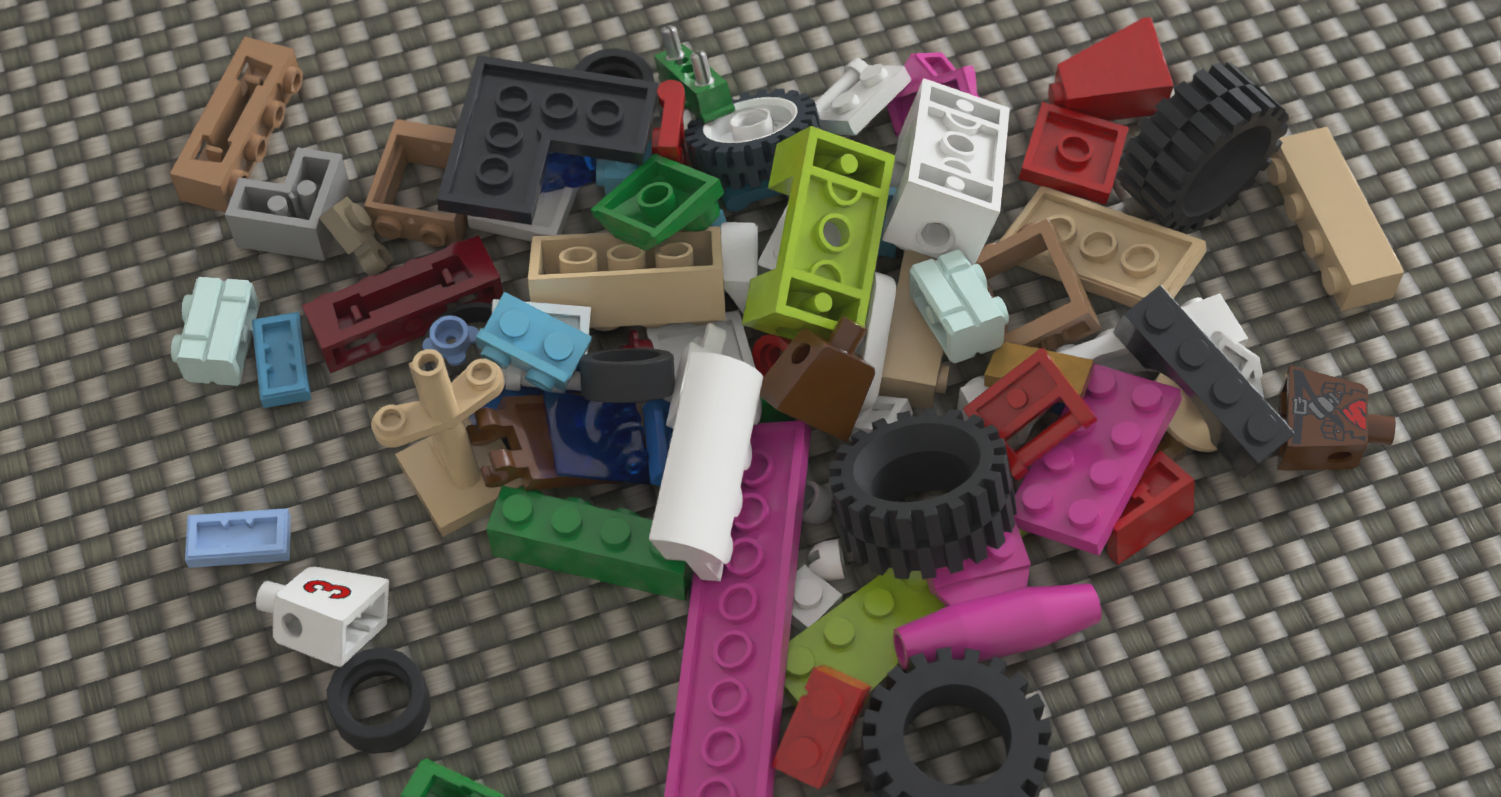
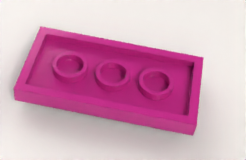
(1089, 477)

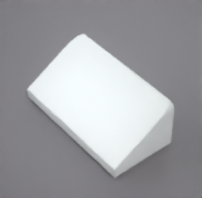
(739, 259)

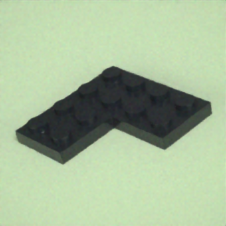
(521, 115)

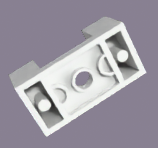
(951, 173)

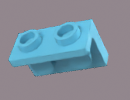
(532, 343)

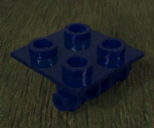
(596, 439)

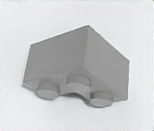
(287, 214)

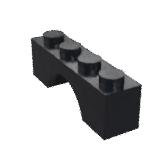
(1237, 416)

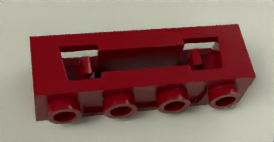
(399, 302)

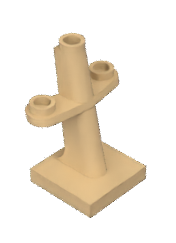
(444, 465)

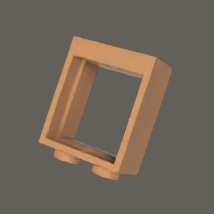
(412, 144)
(1061, 325)

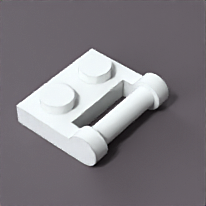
(859, 96)

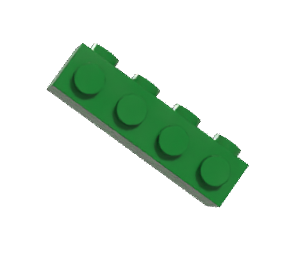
(583, 542)

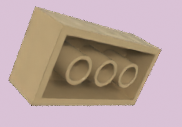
(629, 285)

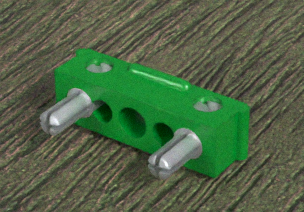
(705, 90)

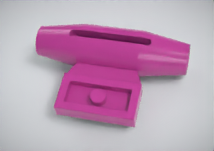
(995, 609)

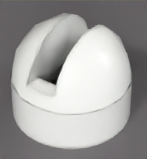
(828, 560)

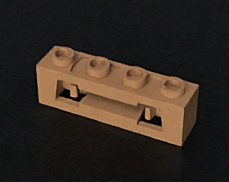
(231, 121)

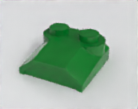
(659, 203)

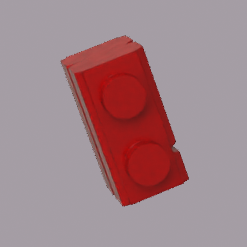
(821, 726)

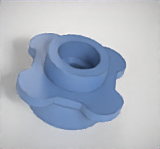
(451, 328)

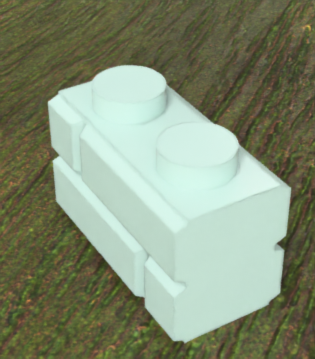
(958, 305)
(216, 331)

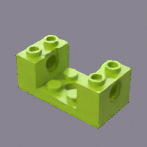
(813, 280)

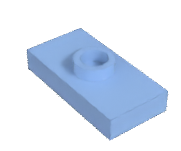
(238, 538)

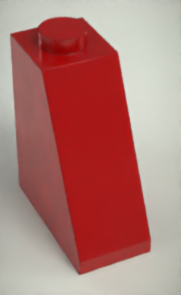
(1115, 76)

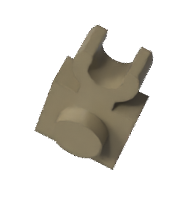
(354, 232)

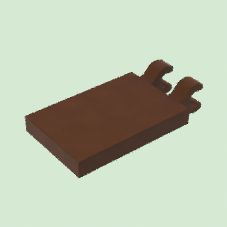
(526, 428)

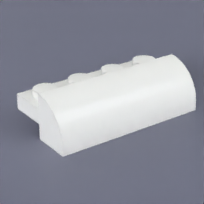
(707, 463)

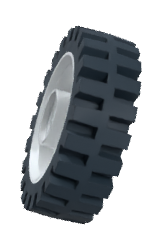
(744, 143)

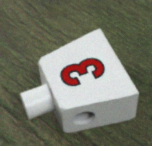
(326, 612)

